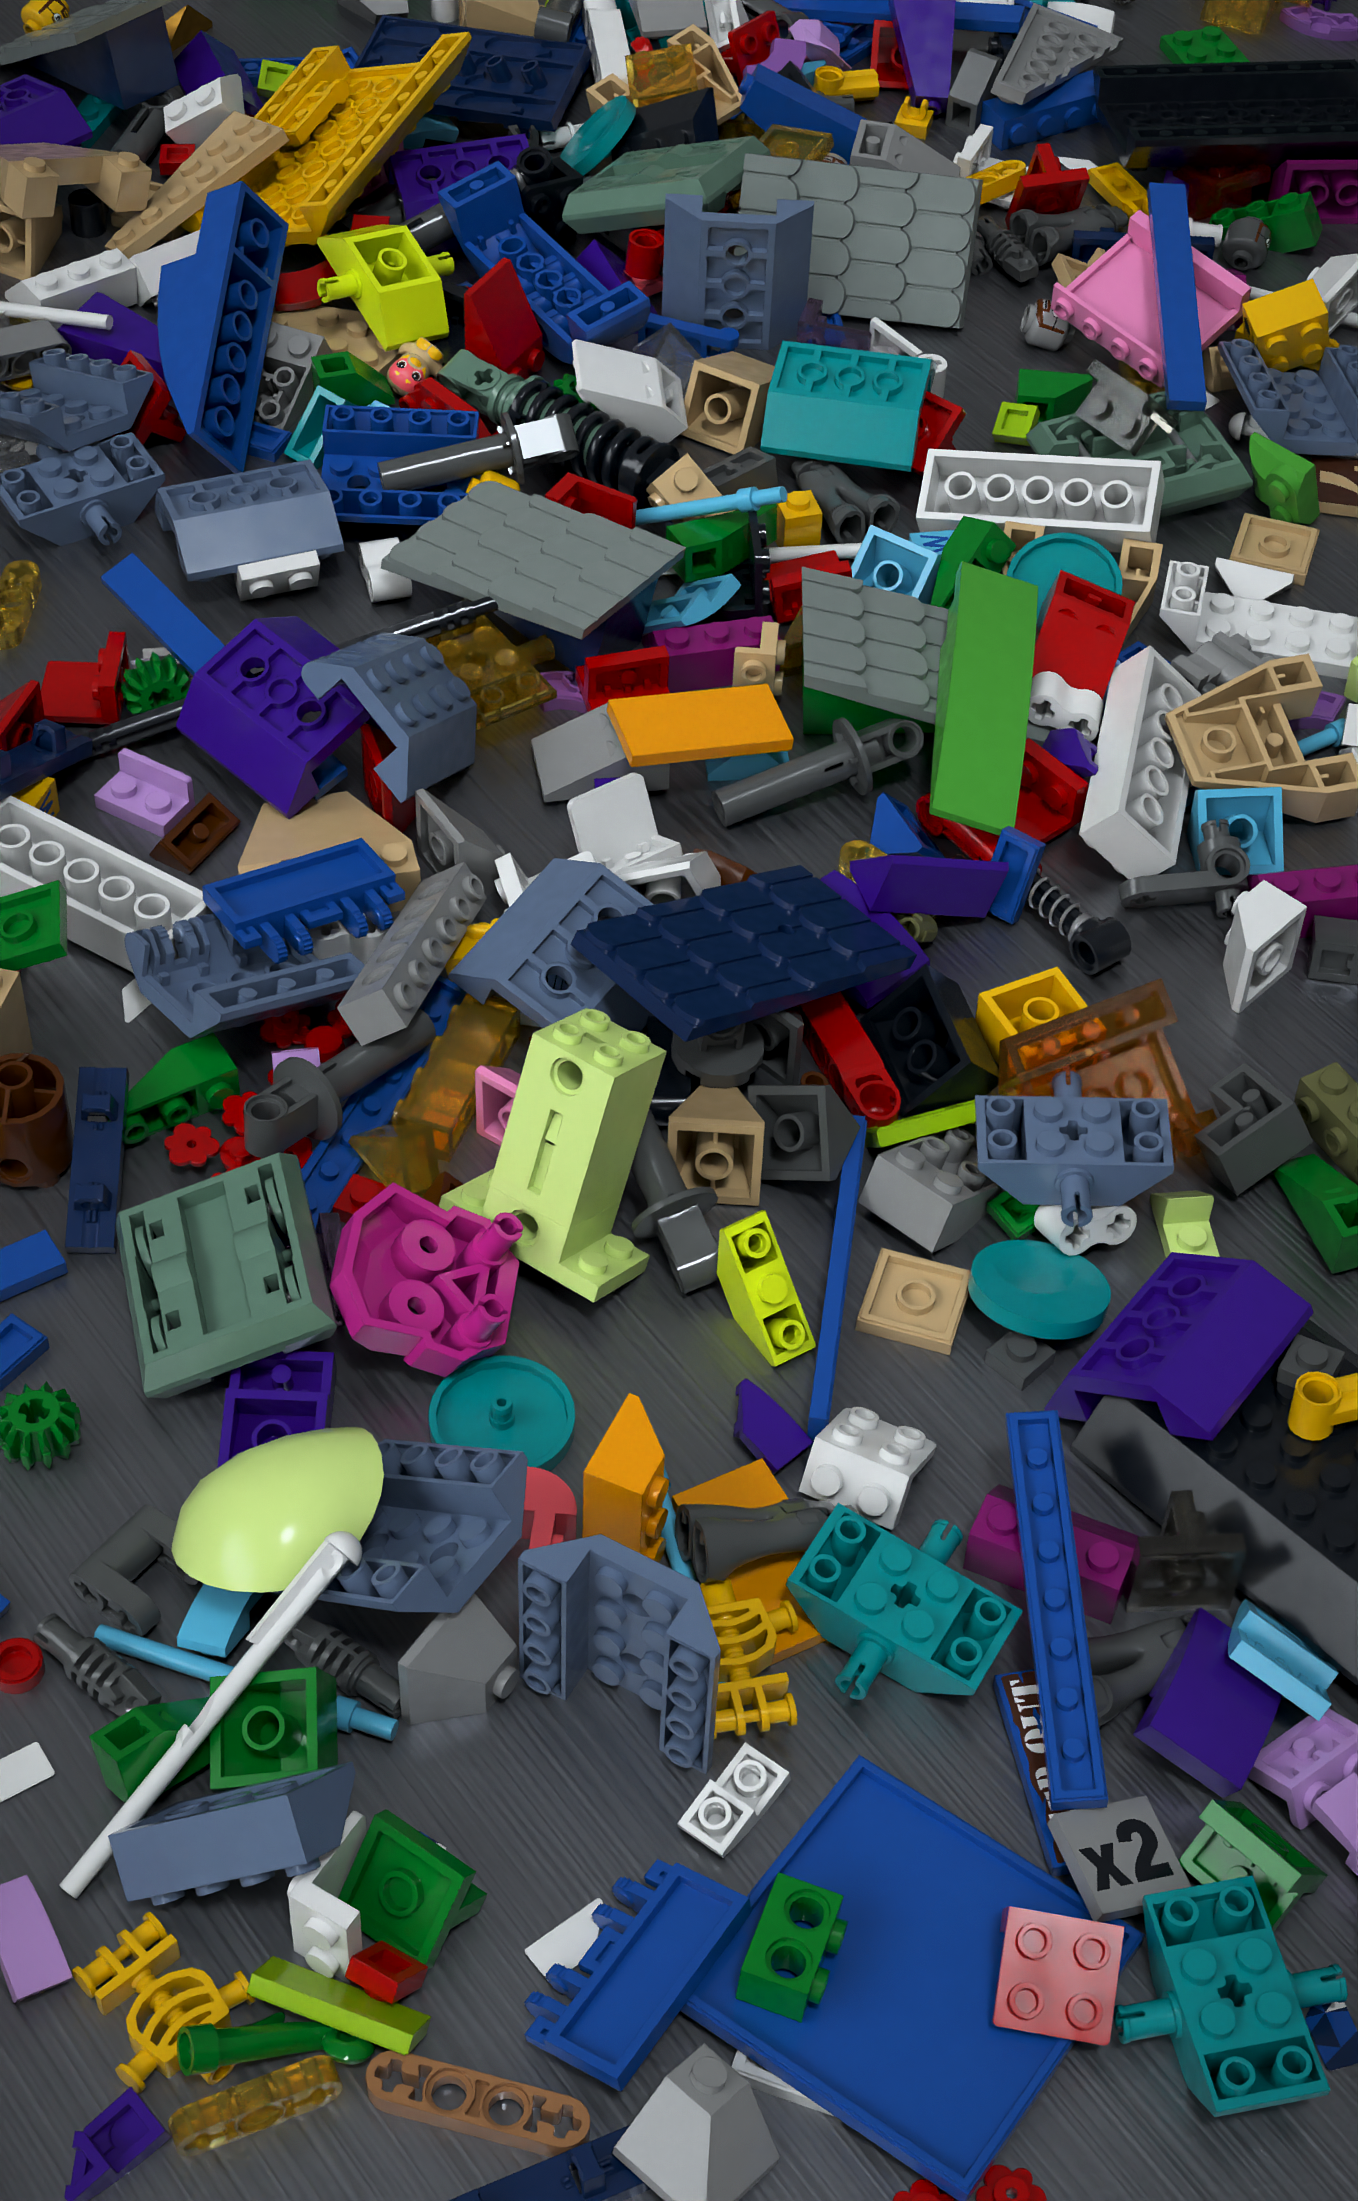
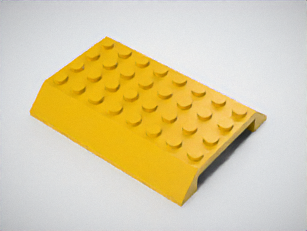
(322, 178)

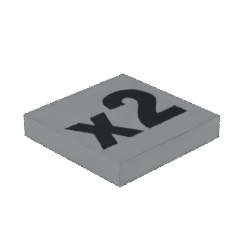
(1117, 1856)

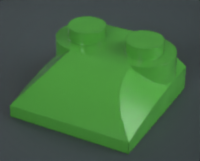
(1283, 481)

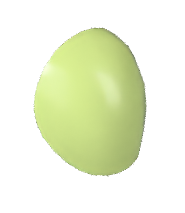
(275, 1505)

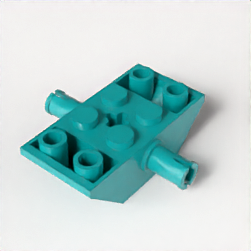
(899, 1607)
(1229, 1999)

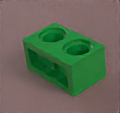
(784, 1945)

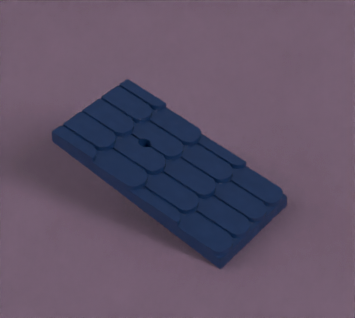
(502, 77)
(741, 951)

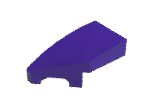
(1072, 750)
(767, 1428)
(114, 2145)

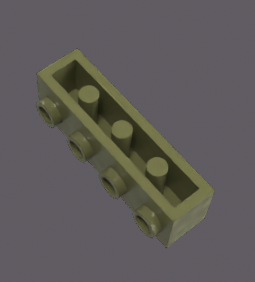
(1330, 1112)

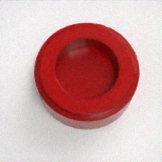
(20, 1665)

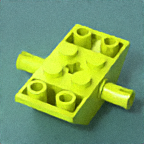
(389, 282)

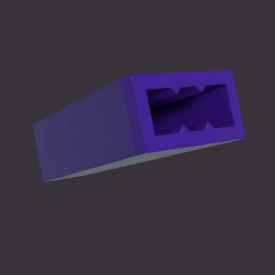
(925, 46)
(127, 333)

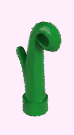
(205, 2048)

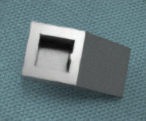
(971, 89)

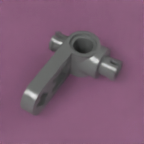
(1204, 885)

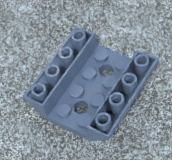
(763, 283)
(74, 400)
(1300, 408)
(249, 518)
(536, 940)
(436, 1529)
(628, 1624)

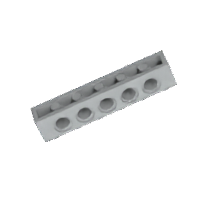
(412, 954)

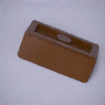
(195, 835)

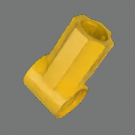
(859, 83)
(1321, 1403)

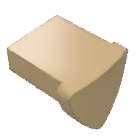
(1215, 371)

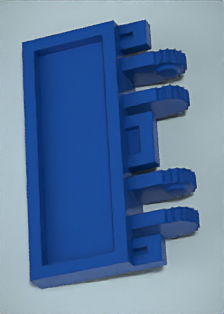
(315, 888)
(638, 1971)

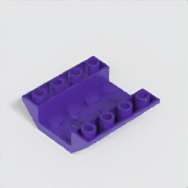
(39, 113)
(448, 165)
(257, 723)
(1189, 1342)

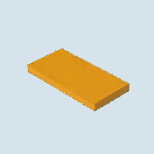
(699, 725)
(766, 1577)

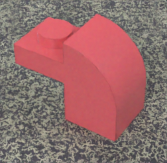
(548, 1509)

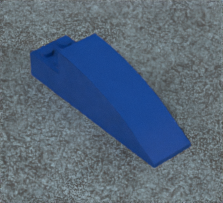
(219, 318)

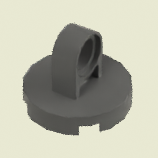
(722, 1057)

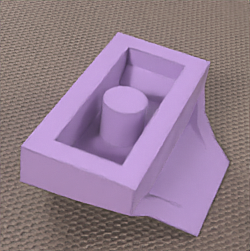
(819, 42)

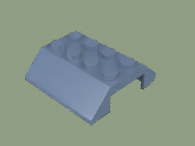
(413, 702)
(222, 983)

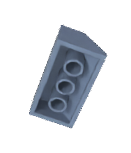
(234, 1836)

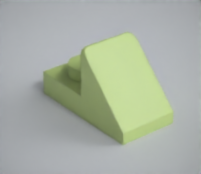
(1184, 1222)

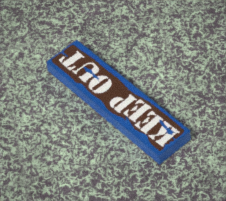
(1021, 1716)

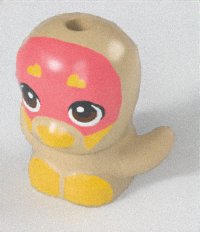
(416, 364)

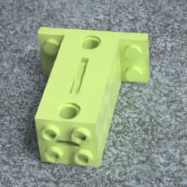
(572, 1152)

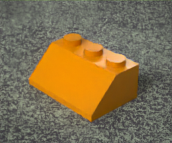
(627, 1484)

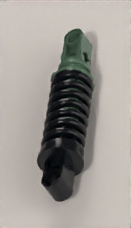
(601, 440)

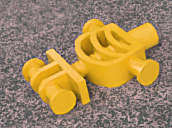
(747, 1648)
(176, 1999)

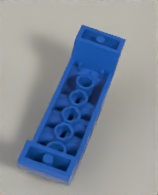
(563, 295)

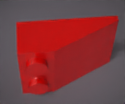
(501, 323)

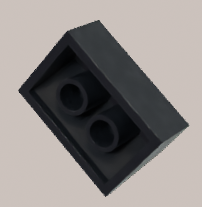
(671, 122)
(931, 1043)

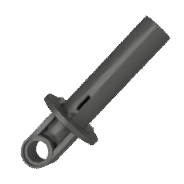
(511, 449)
(850, 757)
(309, 1098)
(674, 1211)

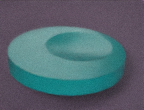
(599, 135)
(1073, 553)
(1039, 1289)
(506, 1407)

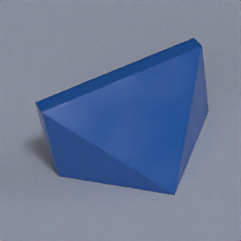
(899, 831)

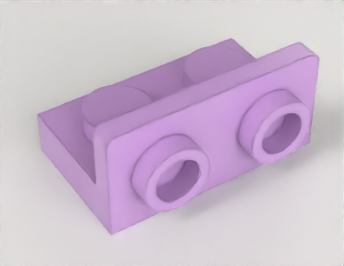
(147, 794)
(1308, 1762)

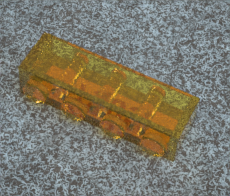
(445, 1088)

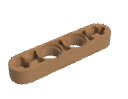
(481, 2093)

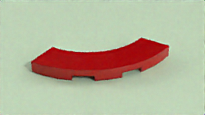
(299, 288)

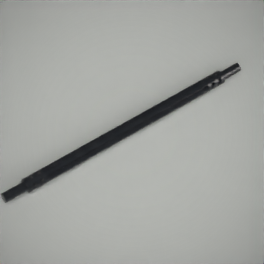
(166, 716)

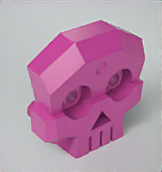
(456, 1288)

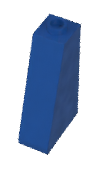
(780, 101)

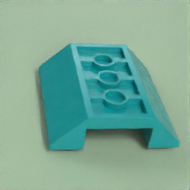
(846, 405)

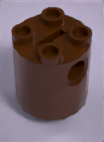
(33, 1122)

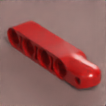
(849, 1060)

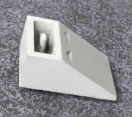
(630, 389)

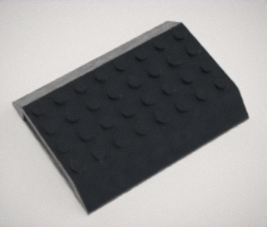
(1229, 112)
(1257, 1480)

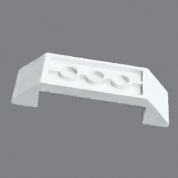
(1268, 626)

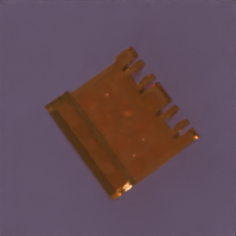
(1115, 1051)

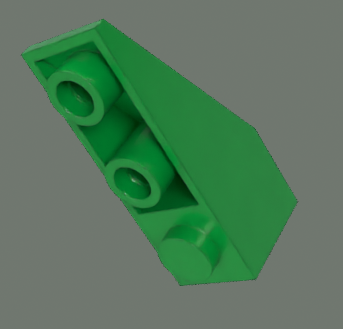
(1291, 220)
(717, 542)
(975, 543)
(180, 1088)
(1325, 1206)
(139, 1739)

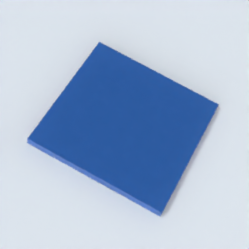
(910, 1998)

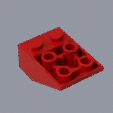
(1081, 632)

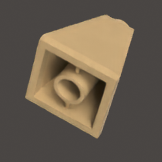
(27, 241)
(719, 1144)

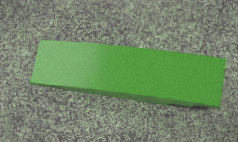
(983, 699)

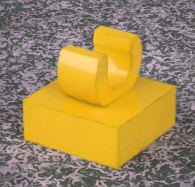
(915, 120)

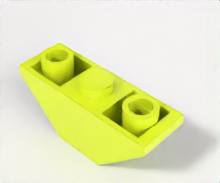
(762, 1289)

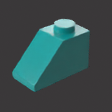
(307, 438)

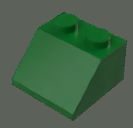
(275, 1728)

